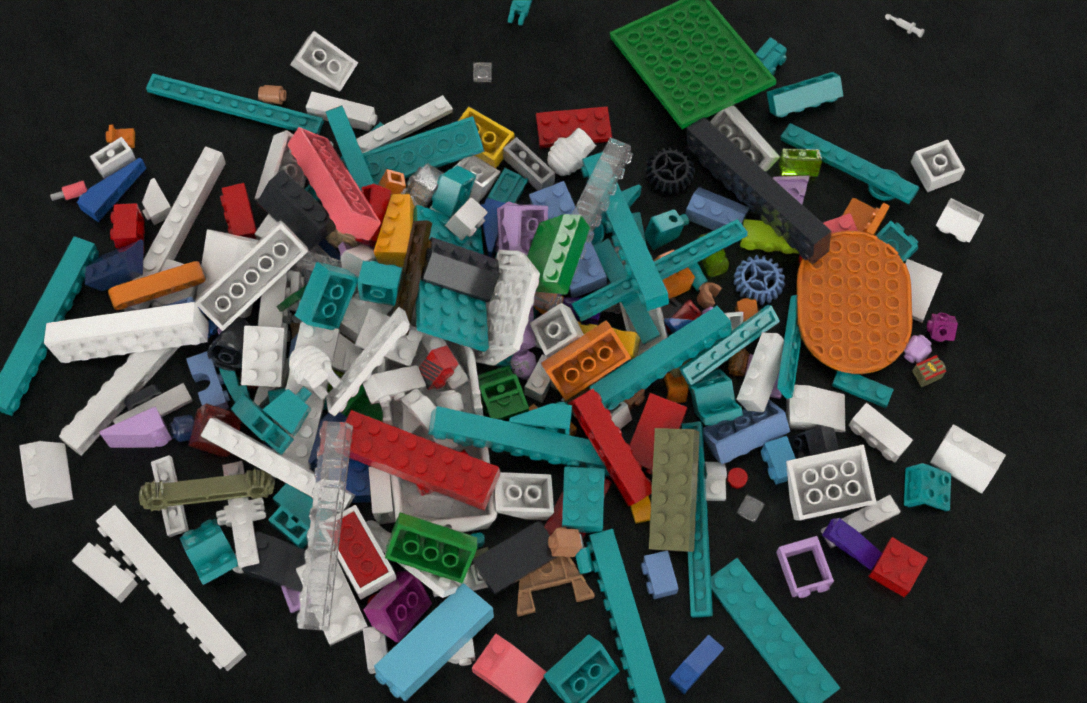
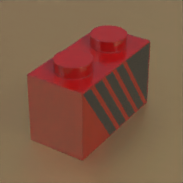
(438, 367)

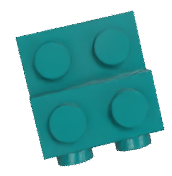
(903, 244)

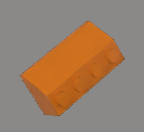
(585, 360)

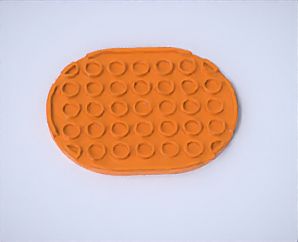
(855, 304)

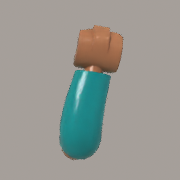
(706, 289)

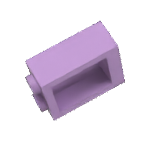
(800, 547)

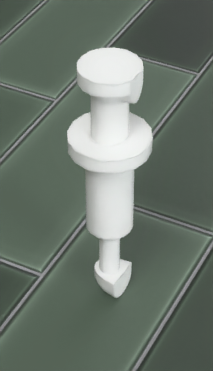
(904, 24)

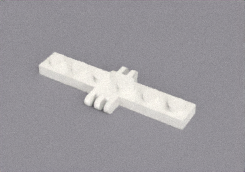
(240, 515)

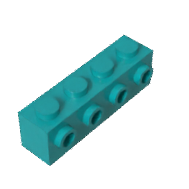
(805, 94)

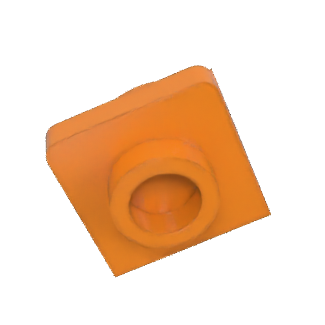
(127, 134)
(676, 388)

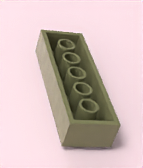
(674, 489)

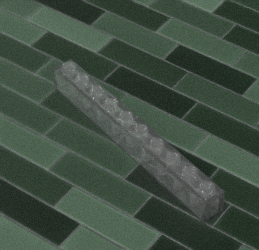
(594, 200)
(325, 526)

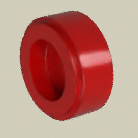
(737, 478)

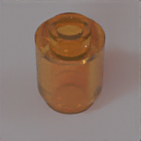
(738, 363)

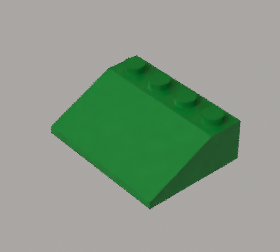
(557, 251)

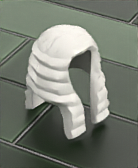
(568, 152)
(312, 368)

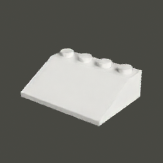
(219, 255)
(829, 482)

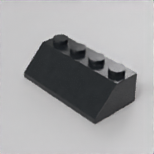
(296, 209)
(460, 270)

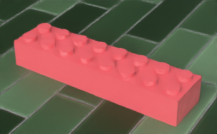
(333, 184)

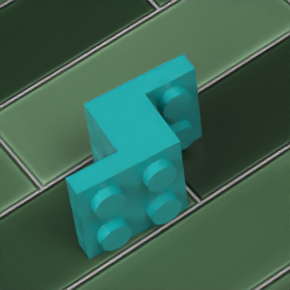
(714, 398)
(209, 551)

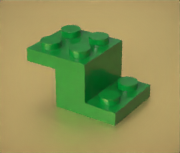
(502, 394)

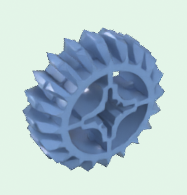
(769, 272)

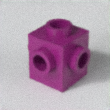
(942, 327)

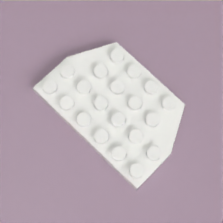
(509, 306)

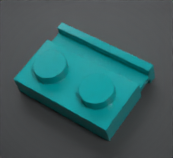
(508, 187)

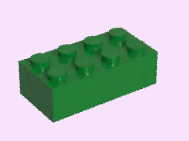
(431, 547)

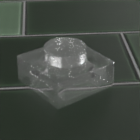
(482, 72)
(750, 508)

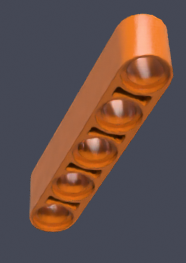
(156, 285)

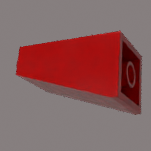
(656, 414)

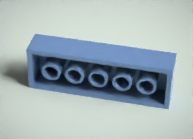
(590, 271)

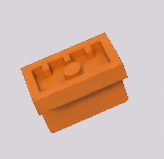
(866, 217)

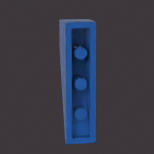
(105, 194)

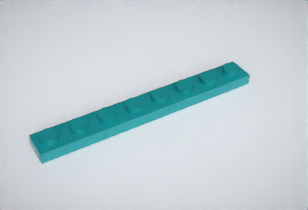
(851, 164)

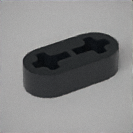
(142, 396)

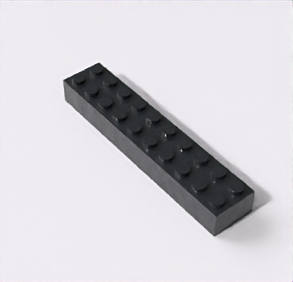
(758, 190)

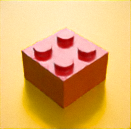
(127, 225)
(898, 567)

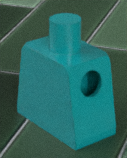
(665, 228)
(290, 409)

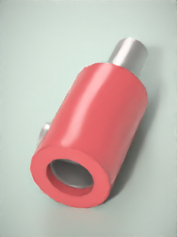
(70, 191)

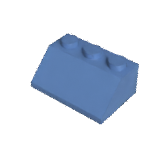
(714, 210)

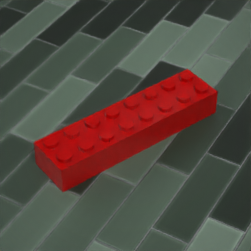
(422, 461)

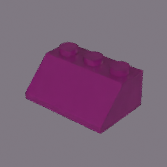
(398, 606)

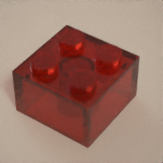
(202, 417)

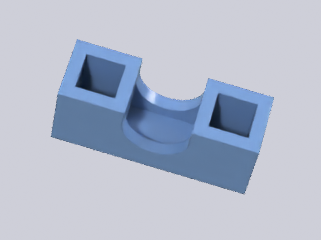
(204, 369)

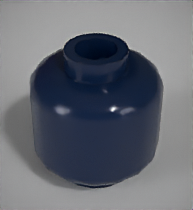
(182, 428)

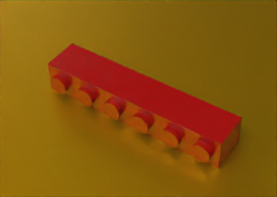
(611, 447)

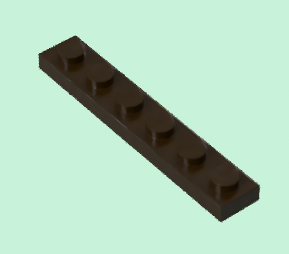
(413, 268)

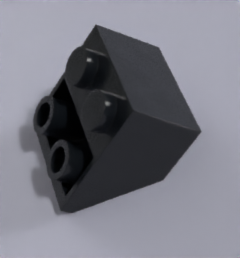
(814, 442)

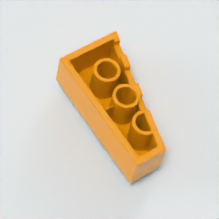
(395, 231)

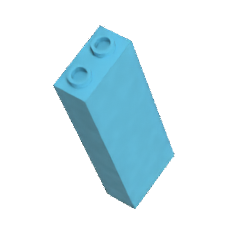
(433, 642)

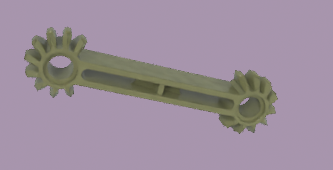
(161, 495)

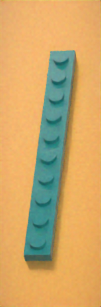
(233, 104)
(666, 267)
(699, 559)

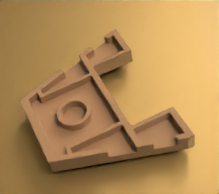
(555, 573)

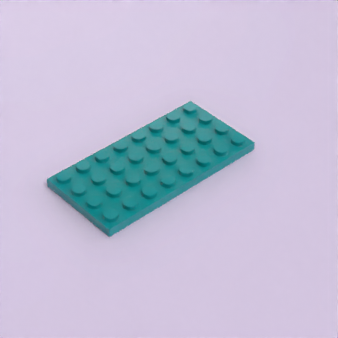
(445, 311)

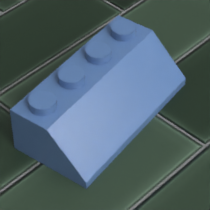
(745, 432)

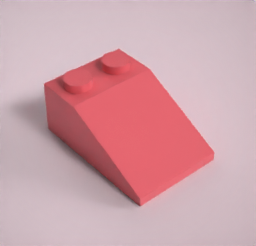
(508, 670)

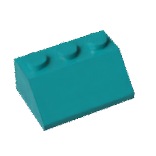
(582, 671)

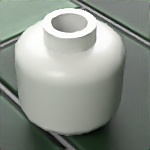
(450, 400)

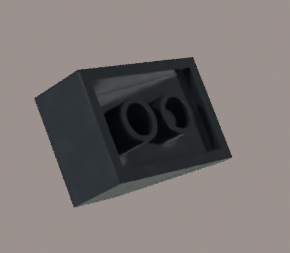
(277, 562)

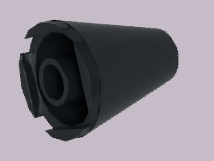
(228, 346)

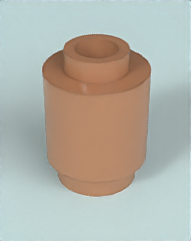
(272, 94)

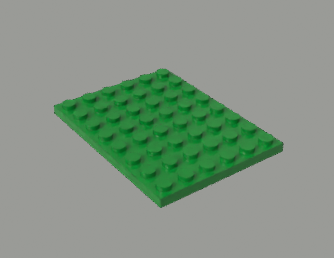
(692, 60)

